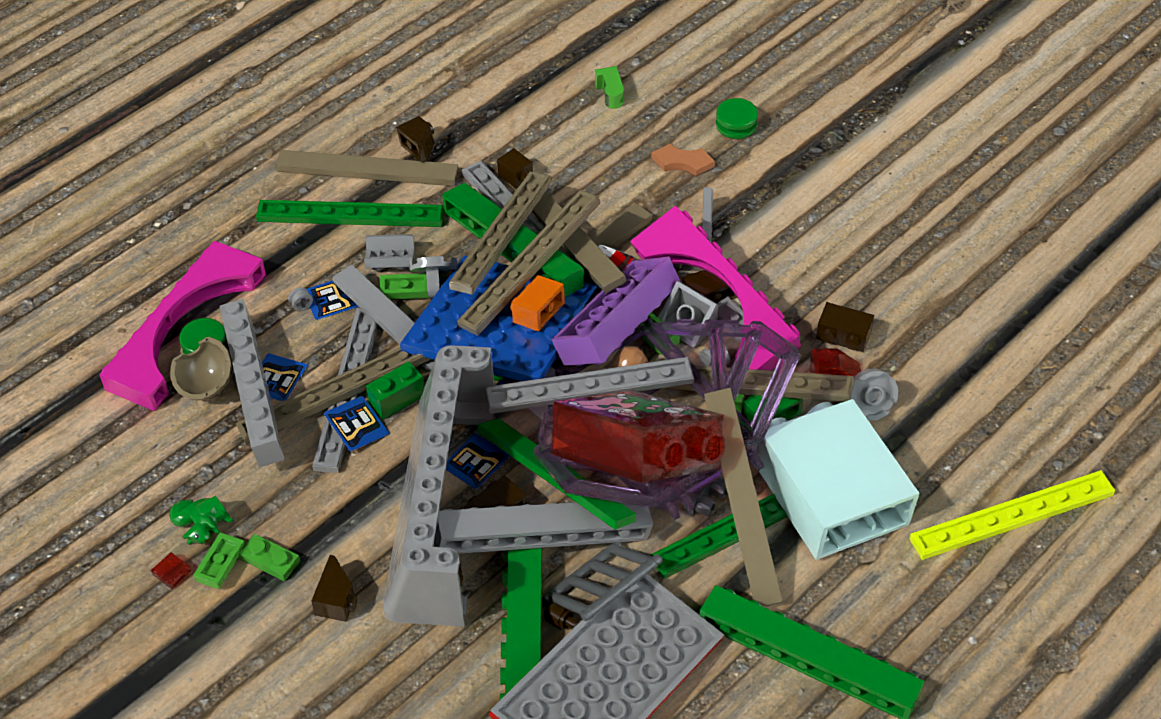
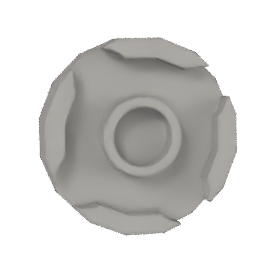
(433, 268)
(874, 393)

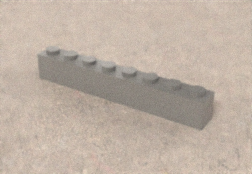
(252, 383)
(532, 527)

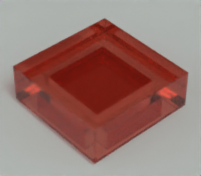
(171, 570)

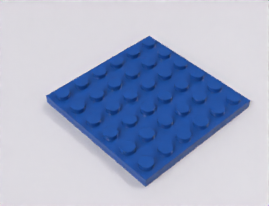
(515, 349)

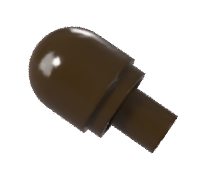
(560, 616)

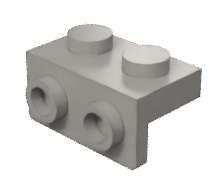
(389, 251)

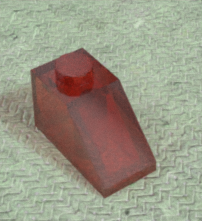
(833, 362)

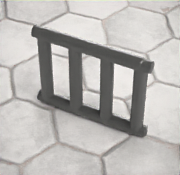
(605, 594)

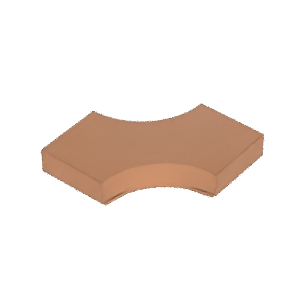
(672, 158)

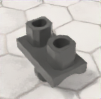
(702, 501)

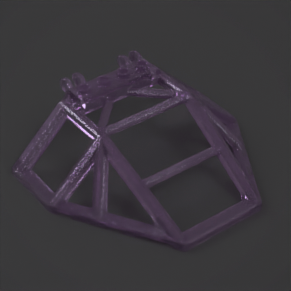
(670, 491)

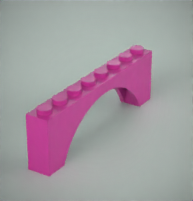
(685, 244)
(135, 369)

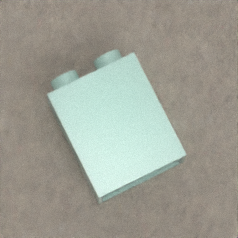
(835, 478)

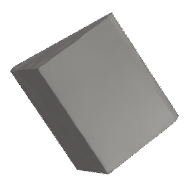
(688, 304)

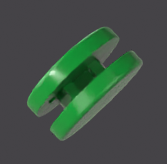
(736, 118)
(200, 329)

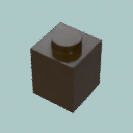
(514, 167)

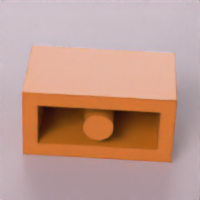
(538, 303)

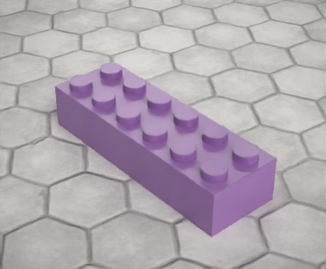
(616, 314)

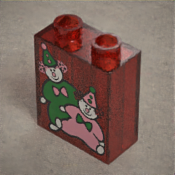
(637, 435)

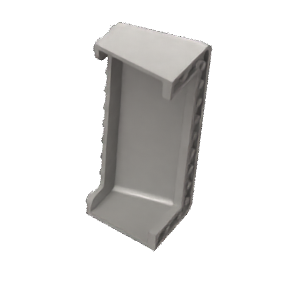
(425, 578)

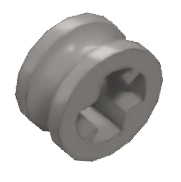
(300, 299)

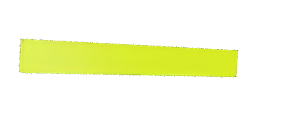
(1011, 515)

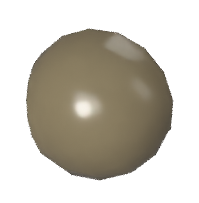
(202, 372)

